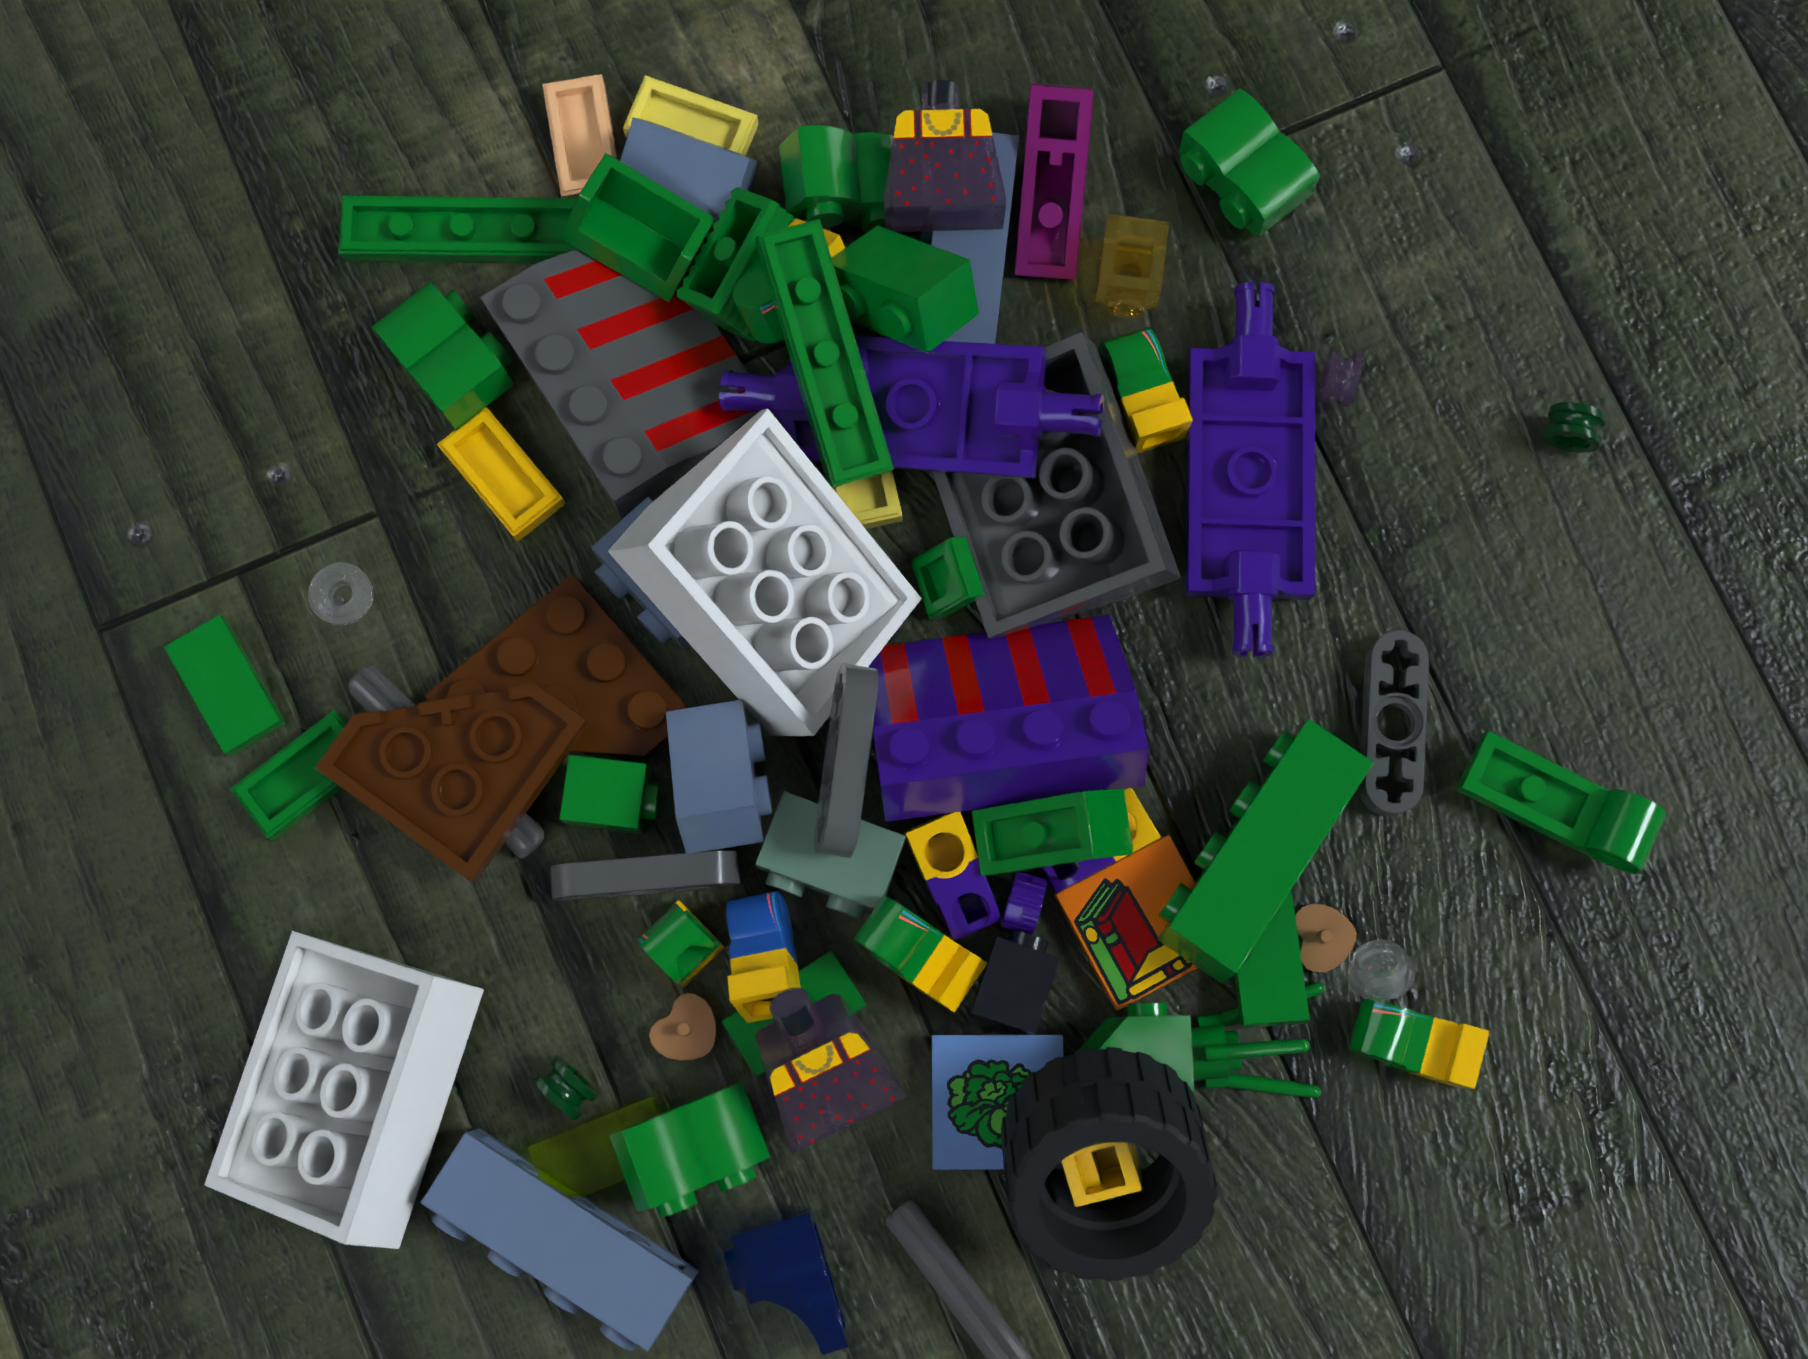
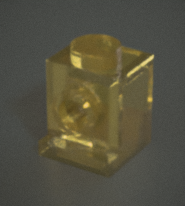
(1136, 247)

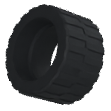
(1096, 1101)

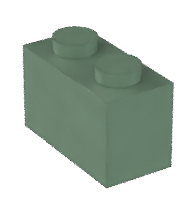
(851, 882)

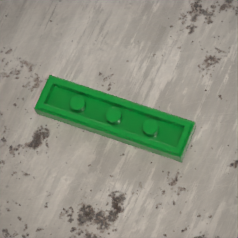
(453, 229)
(824, 353)

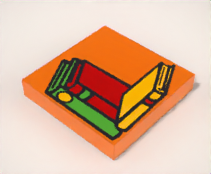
(1120, 921)

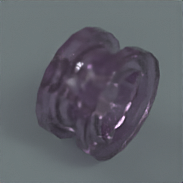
(1340, 377)

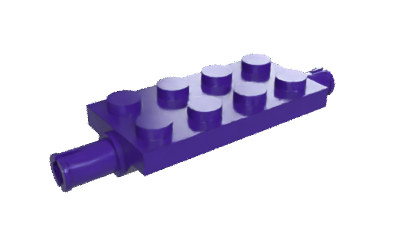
(941, 409)
(1251, 472)

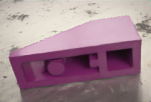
(1053, 180)

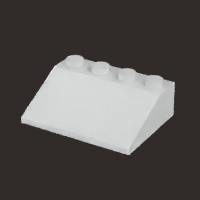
(767, 575)
(344, 1092)

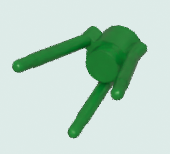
(1220, 1051)

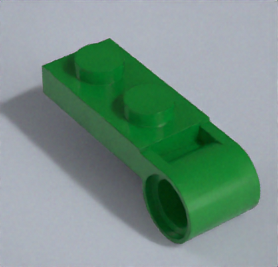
(1596, 821)

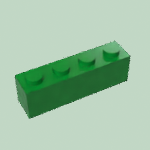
(1264, 851)

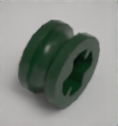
(1574, 427)
(565, 1087)

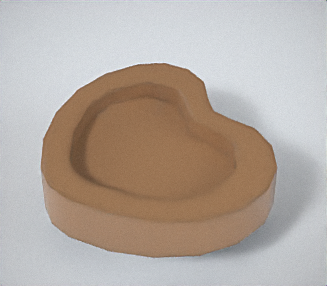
(1324, 937)
(687, 1031)

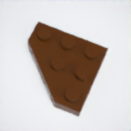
(584, 662)
(456, 767)

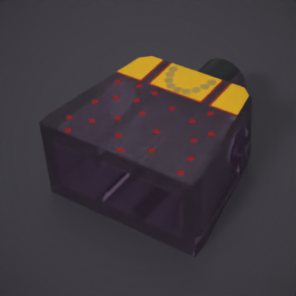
(943, 167)
(822, 1067)

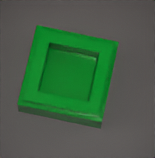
(947, 577)

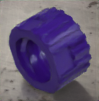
(1024, 903)

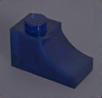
(789, 1267)

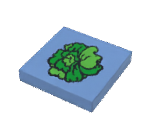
(971, 1093)

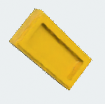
(501, 474)

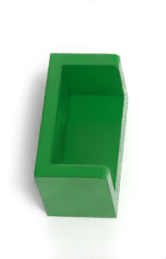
(636, 227)
(1052, 831)

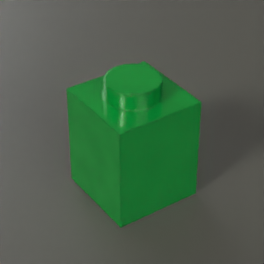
(610, 795)

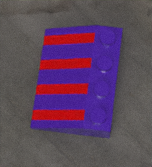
(1005, 719)

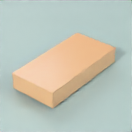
(578, 129)

